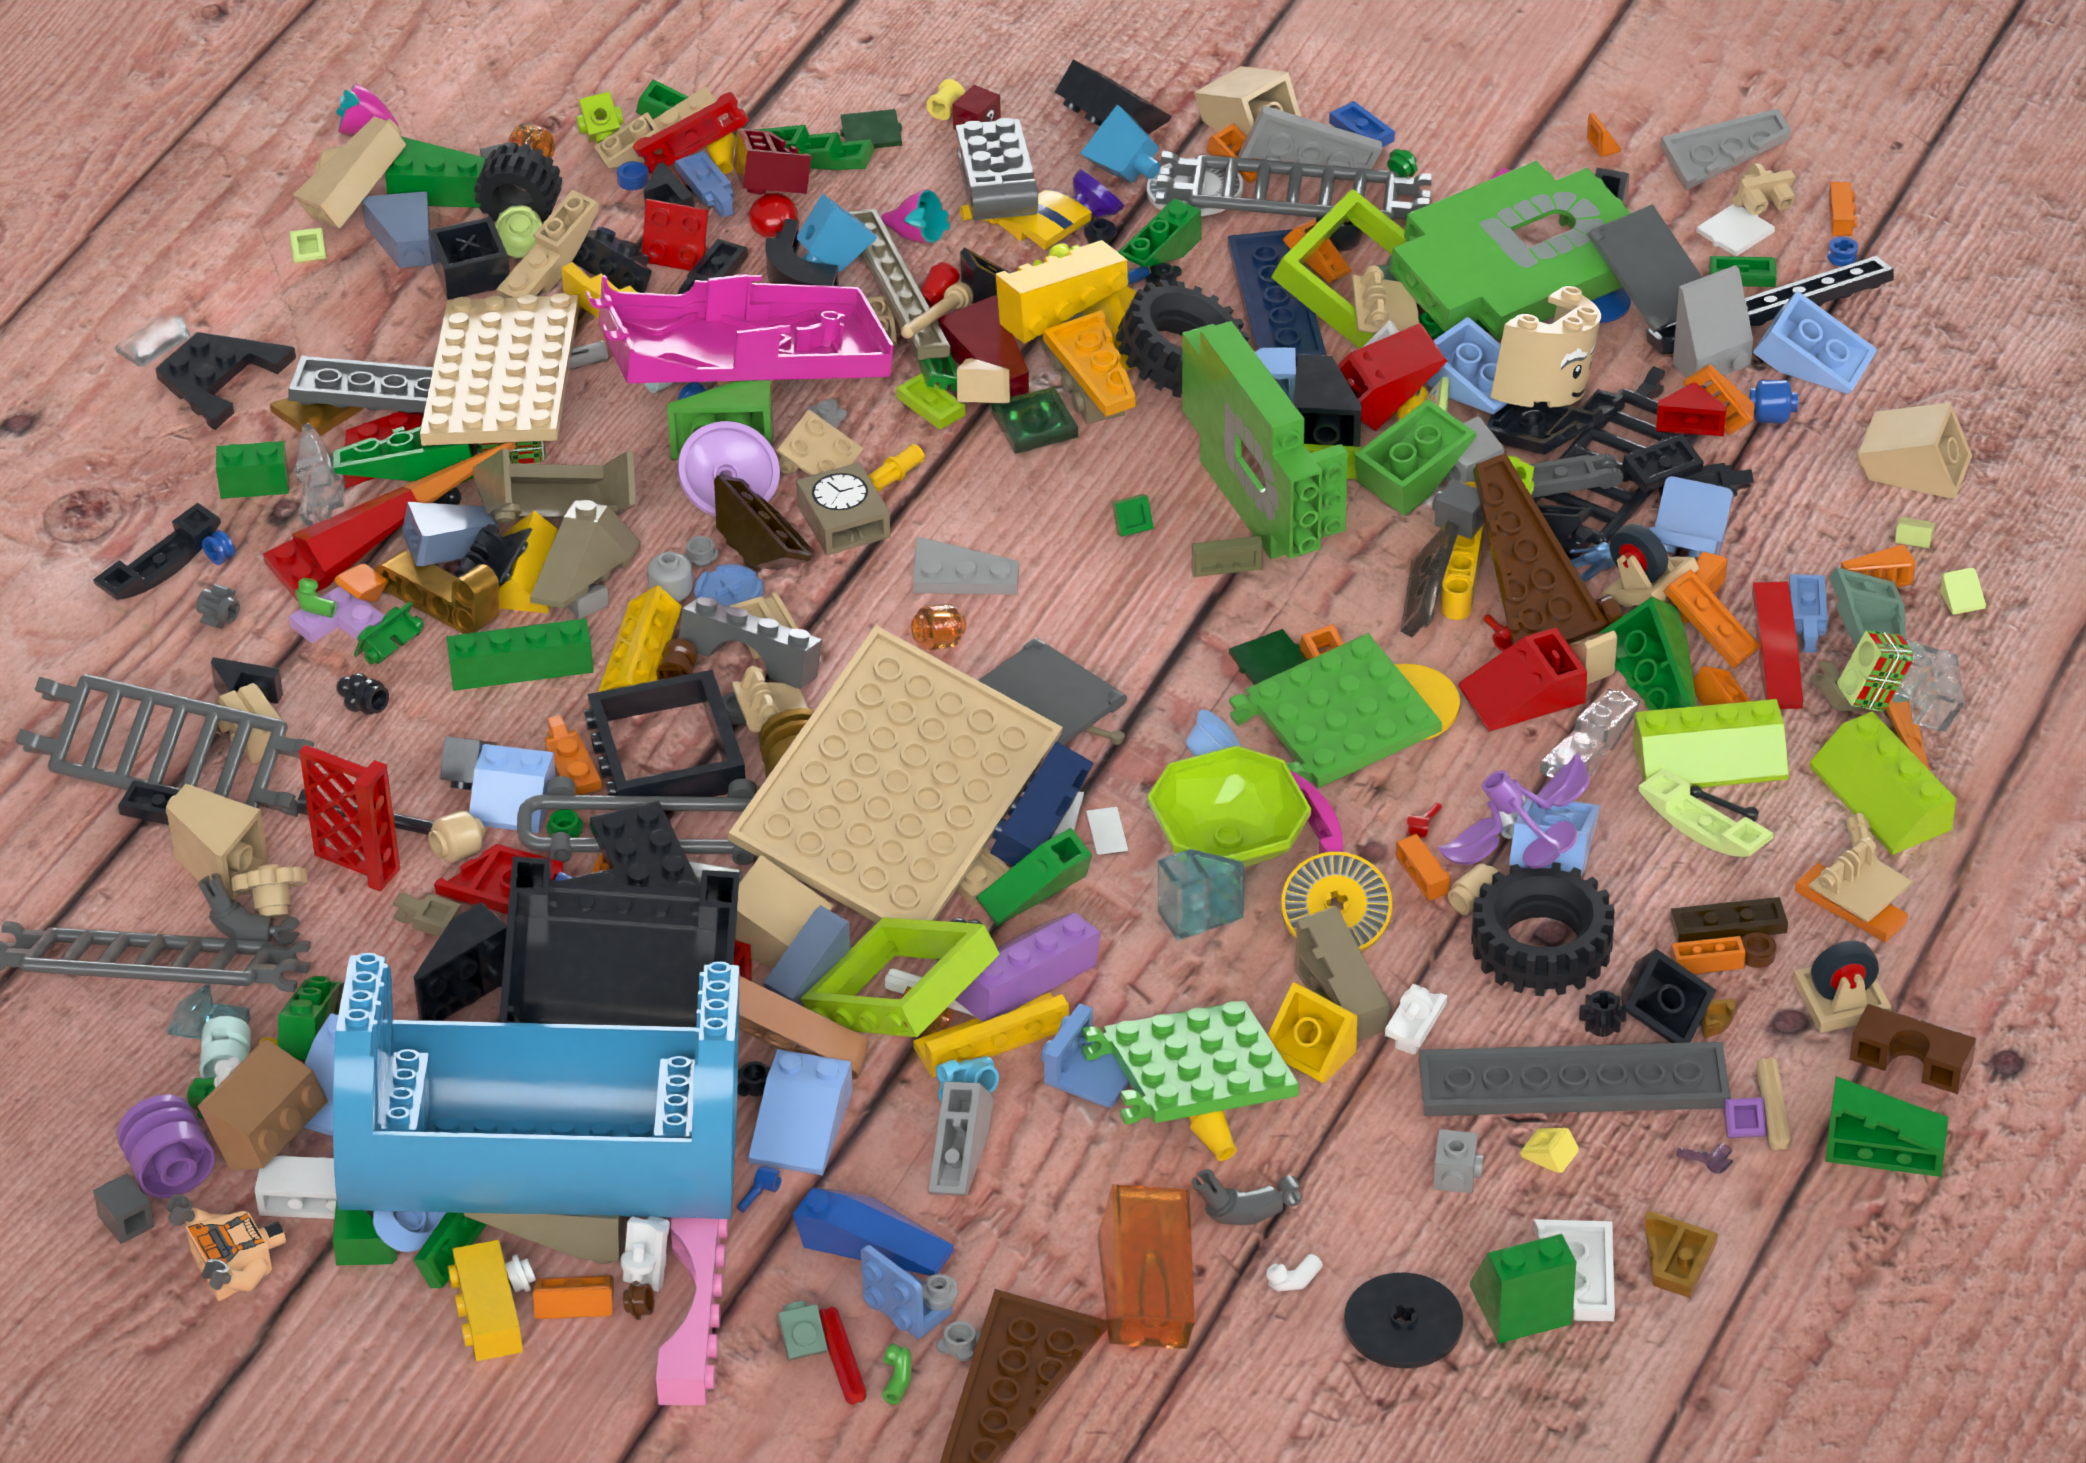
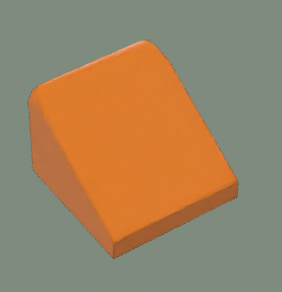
(1600, 137)
(362, 582)

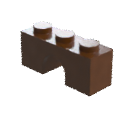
(1887, 1034)

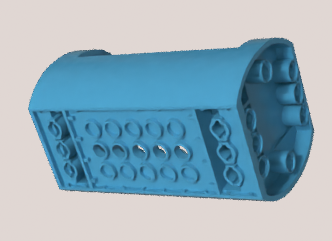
(534, 1109)

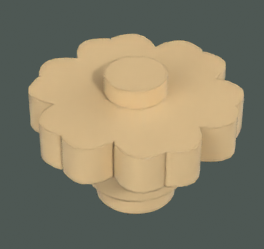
(270, 887)

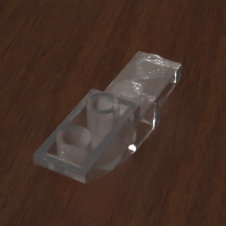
(321, 487)
(1594, 734)

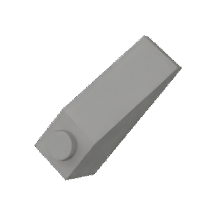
(960, 1137)

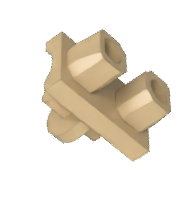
(1763, 186)

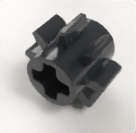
(1602, 1013)

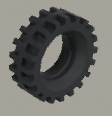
(1169, 310)
(1542, 895)

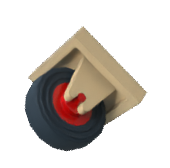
(1643, 566)
(1841, 985)

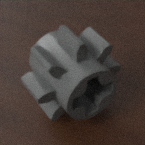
(218, 606)

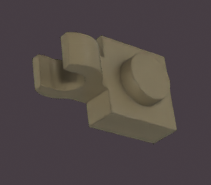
(1829, 687)
(429, 915)

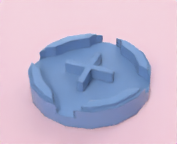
(729, 584)

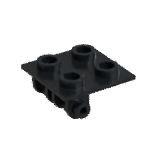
(495, 551)

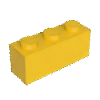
(485, 1301)

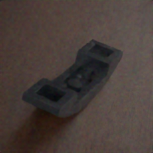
(162, 559)

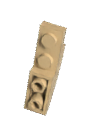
(619, 146)
(555, 247)

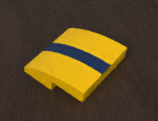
(1054, 220)

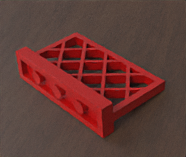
(373, 817)

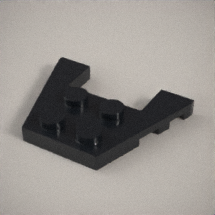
(209, 363)
(1546, 428)

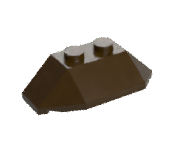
(756, 527)

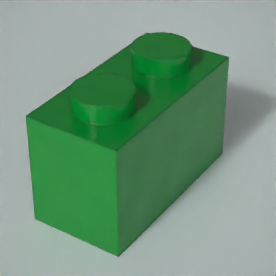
(252, 469)

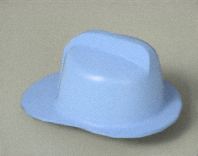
(1210, 734)
(405, 1229)

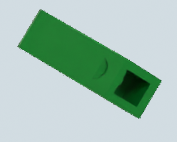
(1166, 236)
(1037, 877)
(306, 1014)

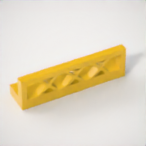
(641, 639)
(995, 1036)

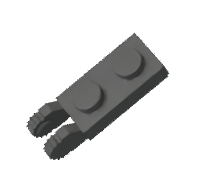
(1575, 474)

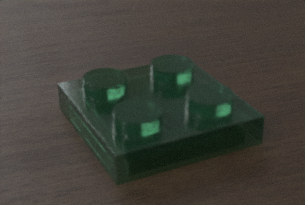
(1035, 420)

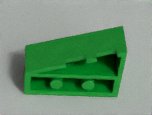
(441, 171)

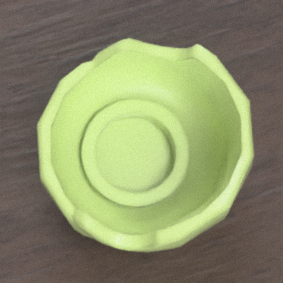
(516, 229)

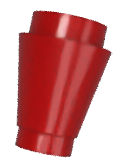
(937, 281)

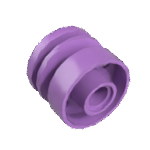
(165, 1146)

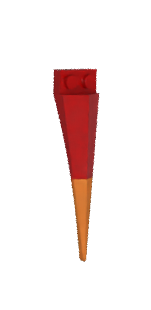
(341, 540)

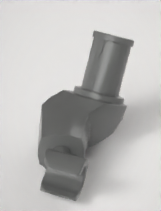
(237, 923)
(1245, 1208)

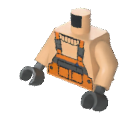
(226, 1246)

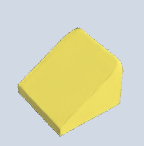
(1551, 1148)

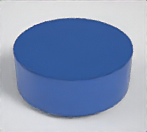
(632, 175)

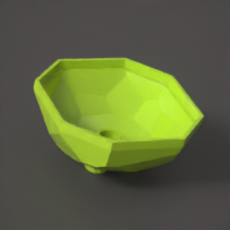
(1230, 805)

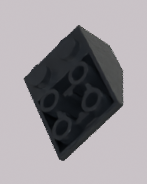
(461, 964)

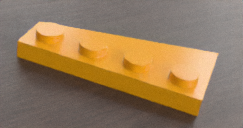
(1091, 358)

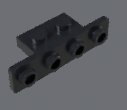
(614, 258)

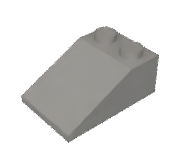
(1713, 324)

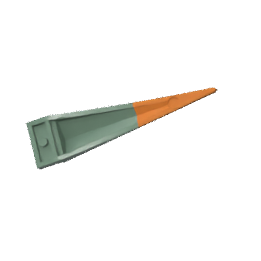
(1877, 606)

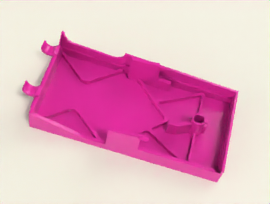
(743, 332)

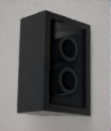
(1099, 95)

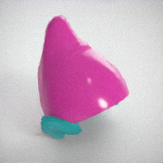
(358, 108)
(919, 218)

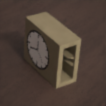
(843, 508)

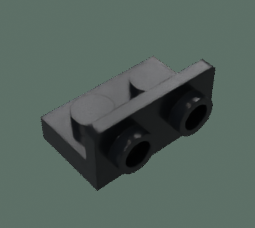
(1659, 461)

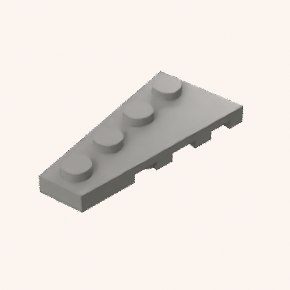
(1301, 140)
(1718, 147)

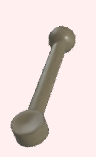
(1115, 737)

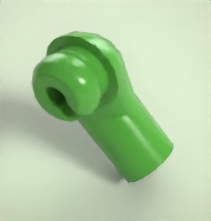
(310, 600)
(901, 1374)

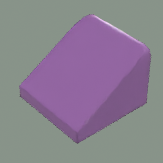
(1744, 1117)

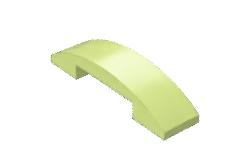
(1700, 822)

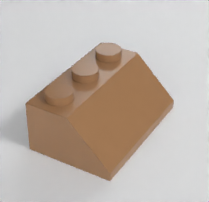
(261, 1106)

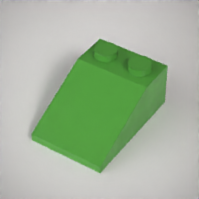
(737, 401)
(1413, 456)

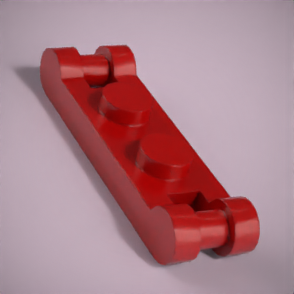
(692, 133)

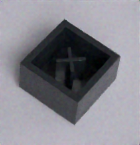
(468, 257)

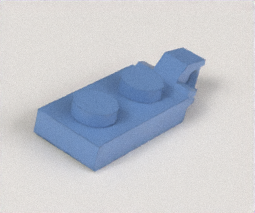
(707, 182)
(1809, 608)

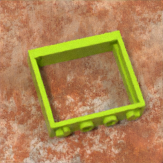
(1311, 289)
(963, 955)

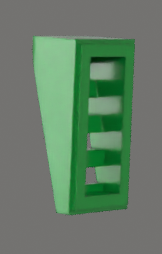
(657, 99)

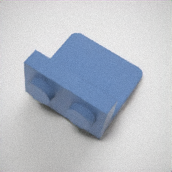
(1692, 516)
(1069, 1071)
(897, 1294)

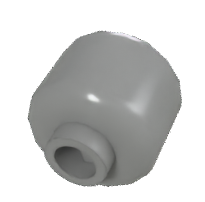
(671, 573)

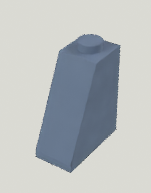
(400, 226)
(442, 531)
(810, 955)

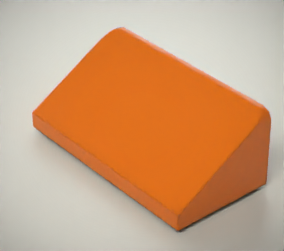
(1717, 687)
(573, 1297)

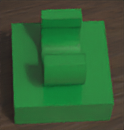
(1132, 515)

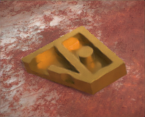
(320, 416)
(1677, 1252)

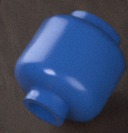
(1773, 401)

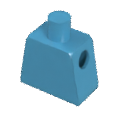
(1123, 148)
(833, 235)

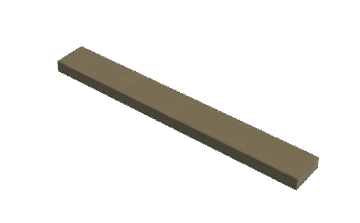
(900, 288)

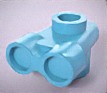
(970, 1071)

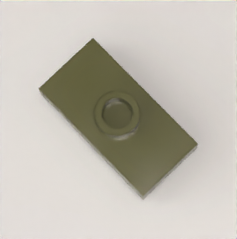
(1226, 556)

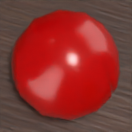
(769, 213)

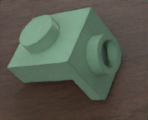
(801, 1330)

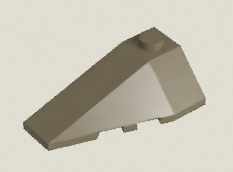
(584, 550)
(581, 1236)

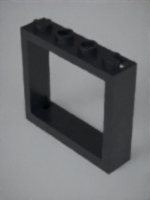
(655, 696)

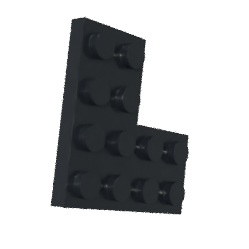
(640, 850)

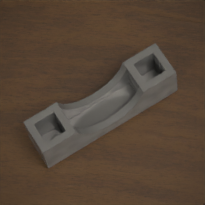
(788, 653)

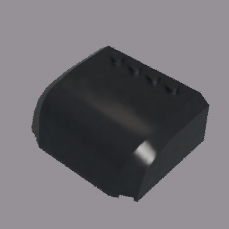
(611, 949)

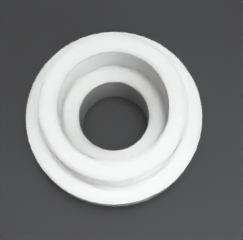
(520, 1273)

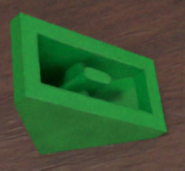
(357, 1240)

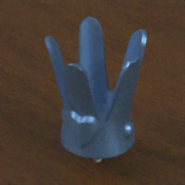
(1598, 556)

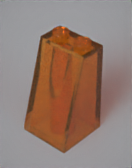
(1147, 1266)

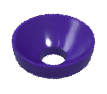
(1094, 195)

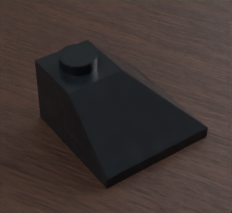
(1666, 997)

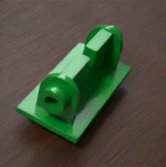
(377, 640)

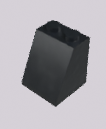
(1326, 403)

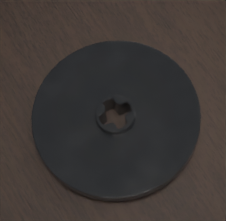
(1426, 1303)

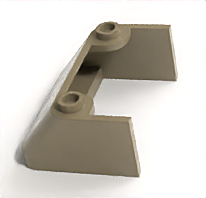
(551, 489)

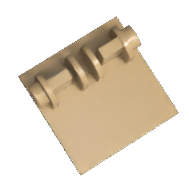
(1382, 301)
(816, 447)
(763, 699)
(1861, 881)

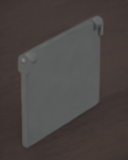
(1646, 263)
(1055, 688)

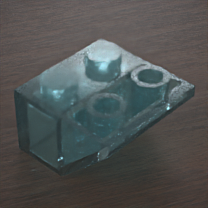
(1199, 892)

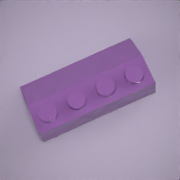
(1032, 966)

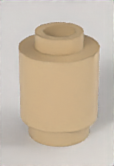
(1468, 887)

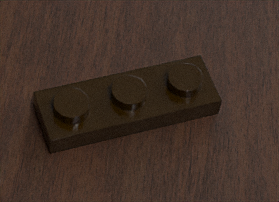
(1729, 919)

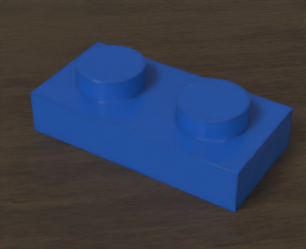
(1358, 120)

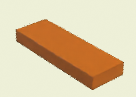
(1711, 618)
(1882, 926)

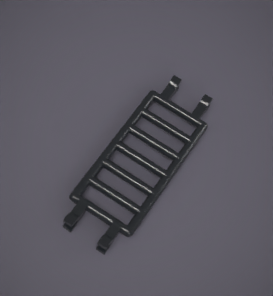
(1642, 399)

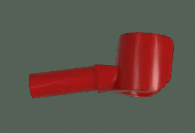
(1501, 636)
(1420, 824)

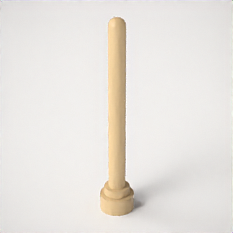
(955, 298)

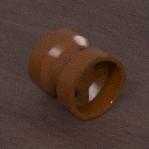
(677, 659)

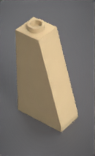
(351, 173)

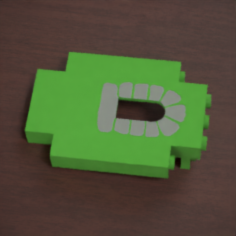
(1473, 265)
(1236, 401)

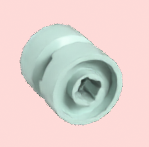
(221, 1040)

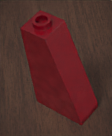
(979, 335)

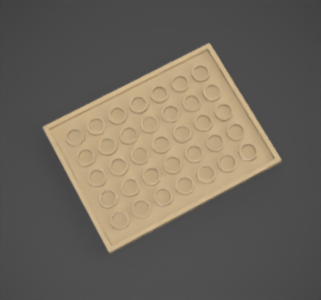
(895, 782)

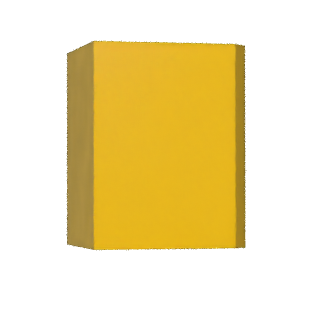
(1313, 1033)

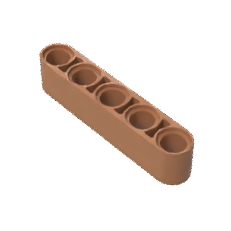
(796, 1027)

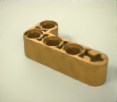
(458, 602)

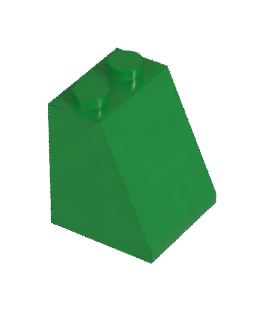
(1526, 1288)

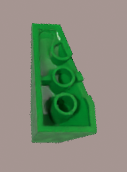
(398, 457)
(1655, 655)

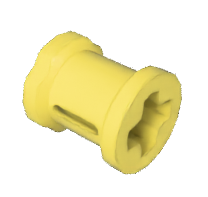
(940, 104)

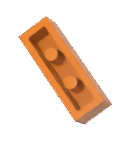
(1842, 208)
(1423, 867)
(1710, 955)

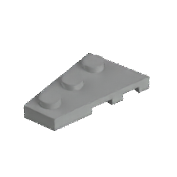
(960, 570)

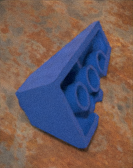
(848, 1221)

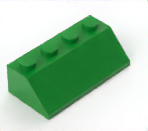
(519, 654)

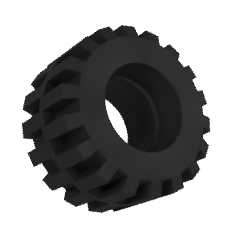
(519, 167)

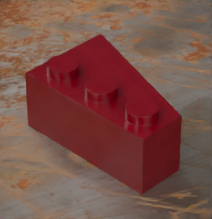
(767, 165)

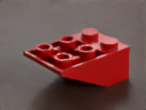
(1391, 372)
(1527, 681)

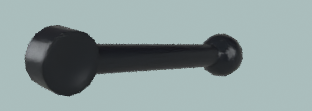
(1749, 812)

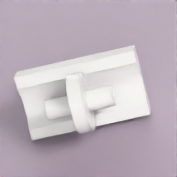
(1414, 1018)
(645, 1251)

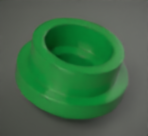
(1402, 162)
(565, 821)

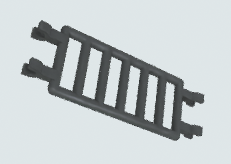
(1197, 167)
(116, 690)
(69, 964)

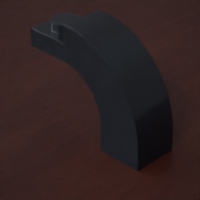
(788, 268)

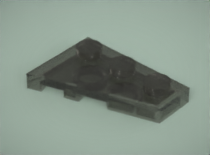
(1426, 579)

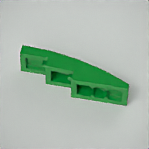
(826, 149)

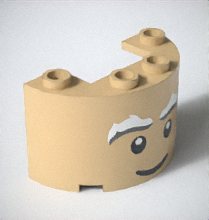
(1548, 360)

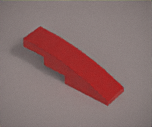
(1777, 644)

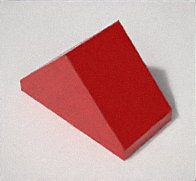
(1691, 412)

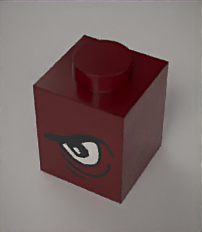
(976, 105)

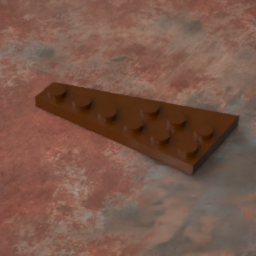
(1530, 565)
(1015, 1371)

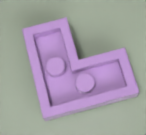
(351, 616)

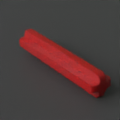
(842, 1356)

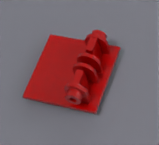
(674, 234)

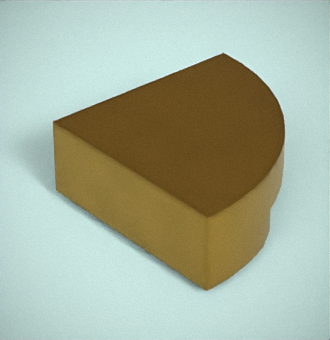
(1716, 1016)

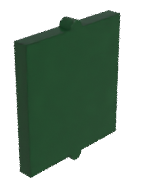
(878, 126)
(1267, 656)

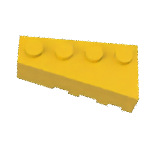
(1058, 288)

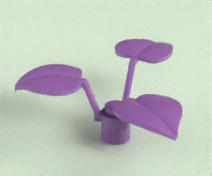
(1506, 797)

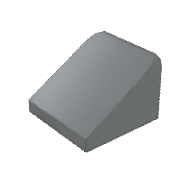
(590, 602)

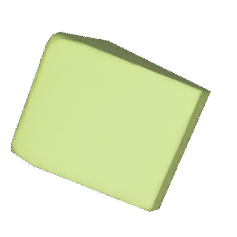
(307, 245)
(1914, 532)
(1962, 591)

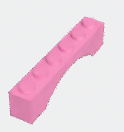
(685, 1358)

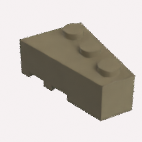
(1336, 969)

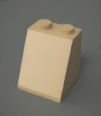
(1242, 94)
(1916, 449)
(215, 835)
(772, 910)

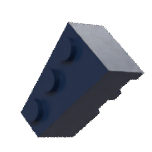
(1042, 806)

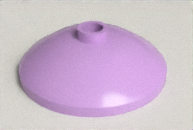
(729, 451)

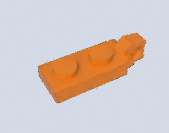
(571, 756)

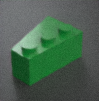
(1884, 1132)

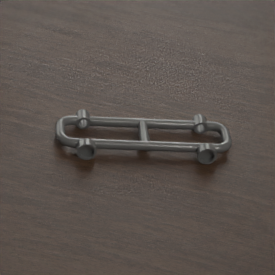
(562, 795)

